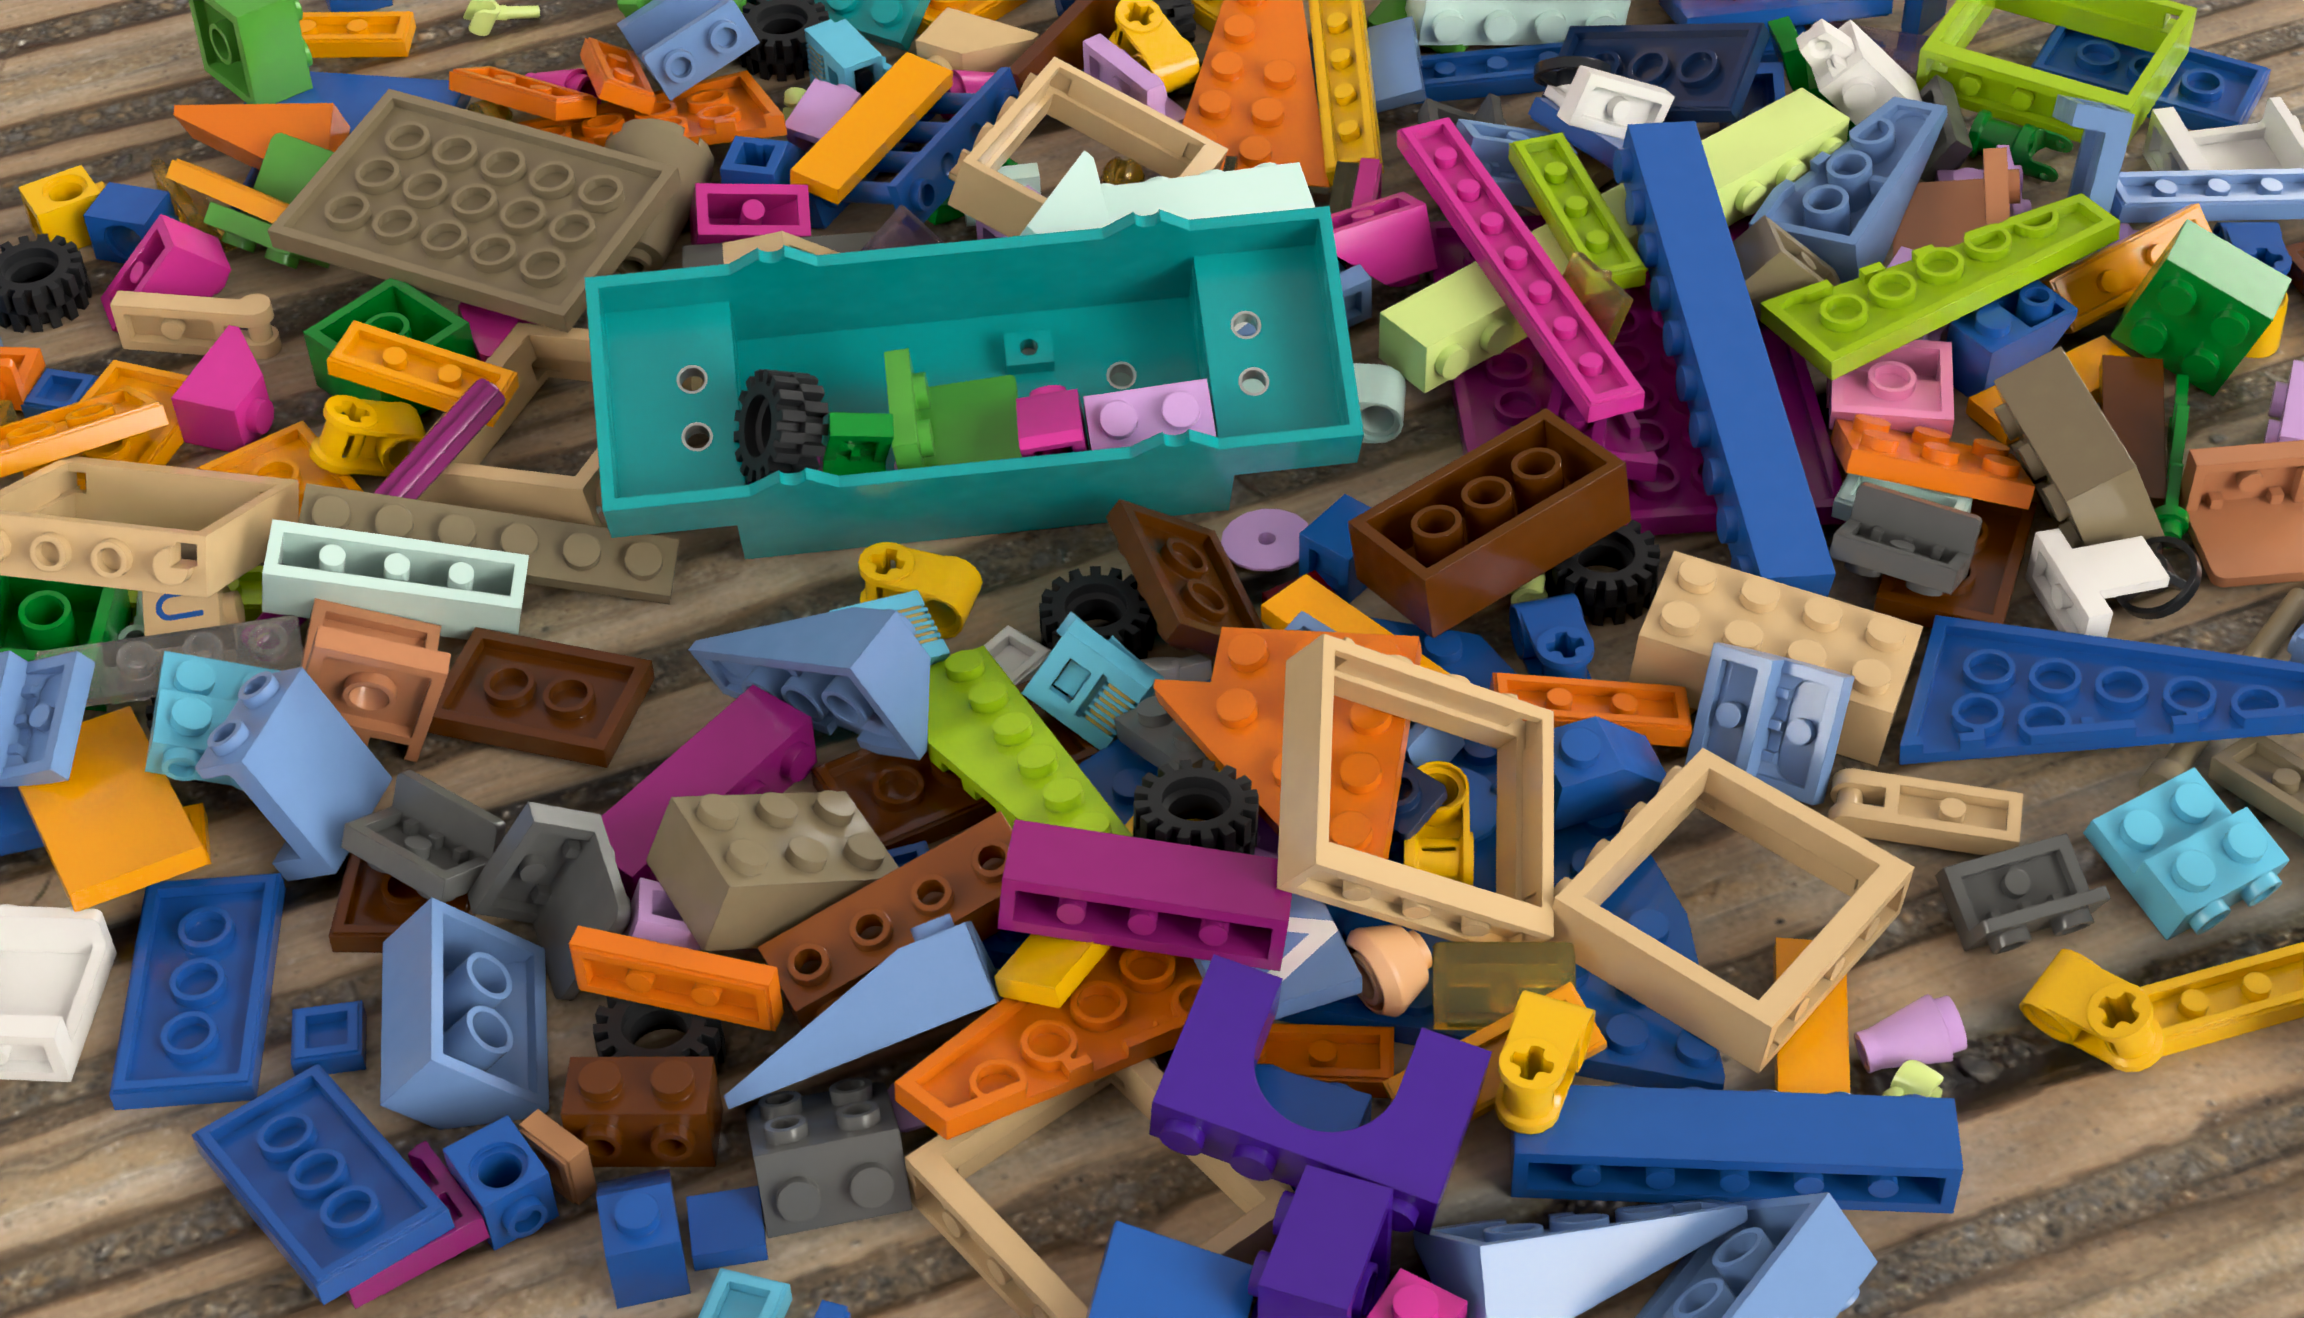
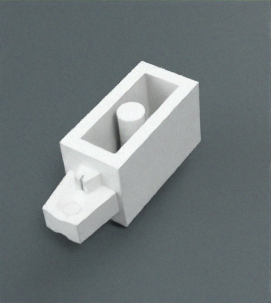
(1853, 69)

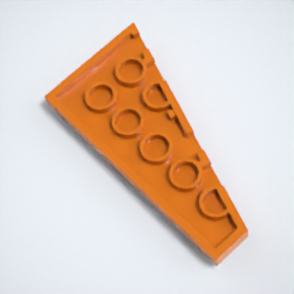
(1260, 88)
(709, 110)
(1032, 1052)

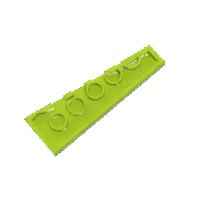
(1895, 305)
(1005, 750)

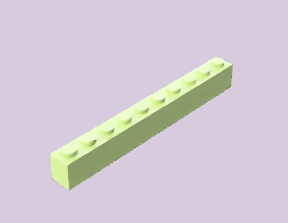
(1465, 319)

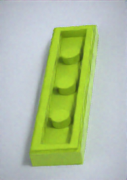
(1575, 207)

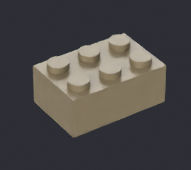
(2074, 453)
(762, 861)

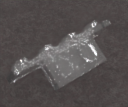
(131, 667)

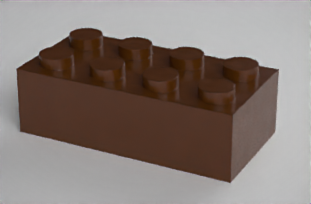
(1490, 522)

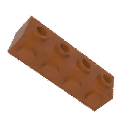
(852, 937)

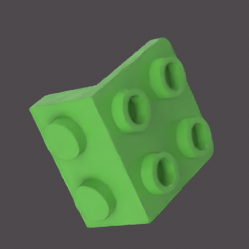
(283, 174)

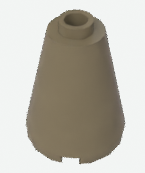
(663, 143)

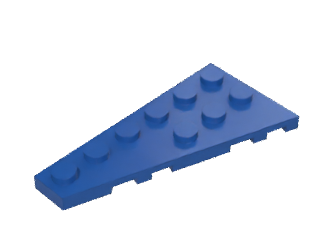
(2051, 691)

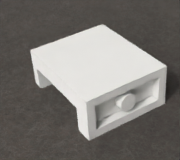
(2269, 144)
(49, 988)

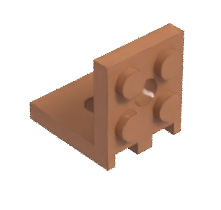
(377, 671)

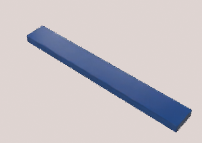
(1499, 70)

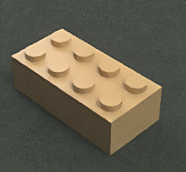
(1715, 603)

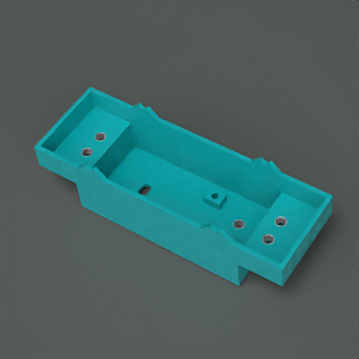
(1125, 298)

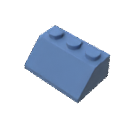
(462, 1021)
(1782, 1263)

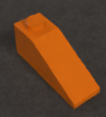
(246, 129)

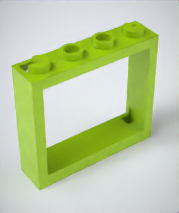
(2028, 94)

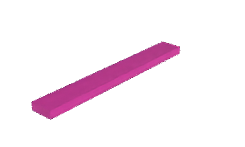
(1521, 271)

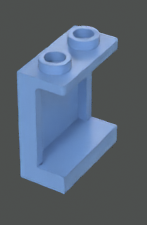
(687, 40)
(2101, 146)
(297, 767)

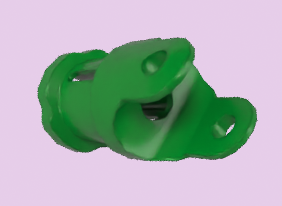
(2023, 143)

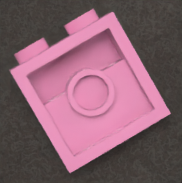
(1902, 387)

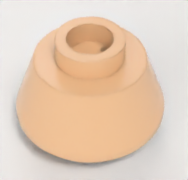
(1391, 966)

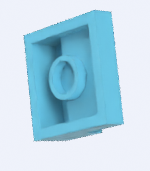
(189, 704)
(2187, 854)

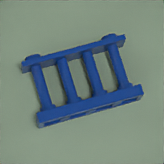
(924, 174)

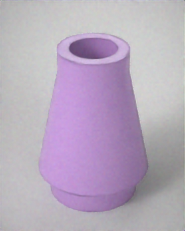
(1921, 1031)

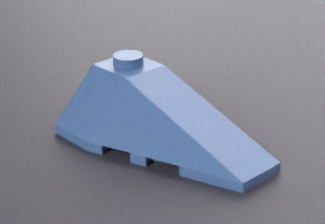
(1859, 193)
(839, 668)
(905, 995)
(1573, 1263)

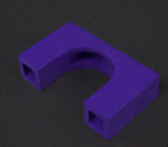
(1217, 1108)

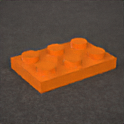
(1931, 461)

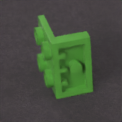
(949, 420)

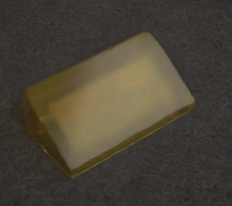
(188, 203)
(1484, 980)

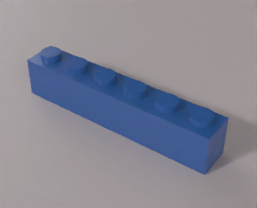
(1744, 1148)

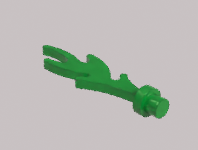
(2172, 518)

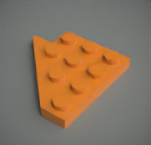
(1241, 726)

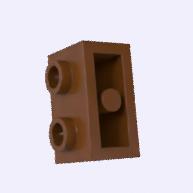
(644, 1110)

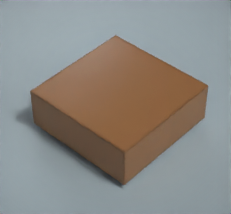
(562, 1155)

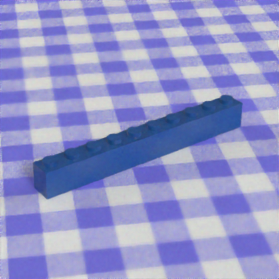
(1720, 359)

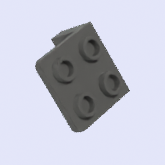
(558, 875)
(827, 1157)

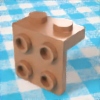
(1947, 209)
(2247, 511)

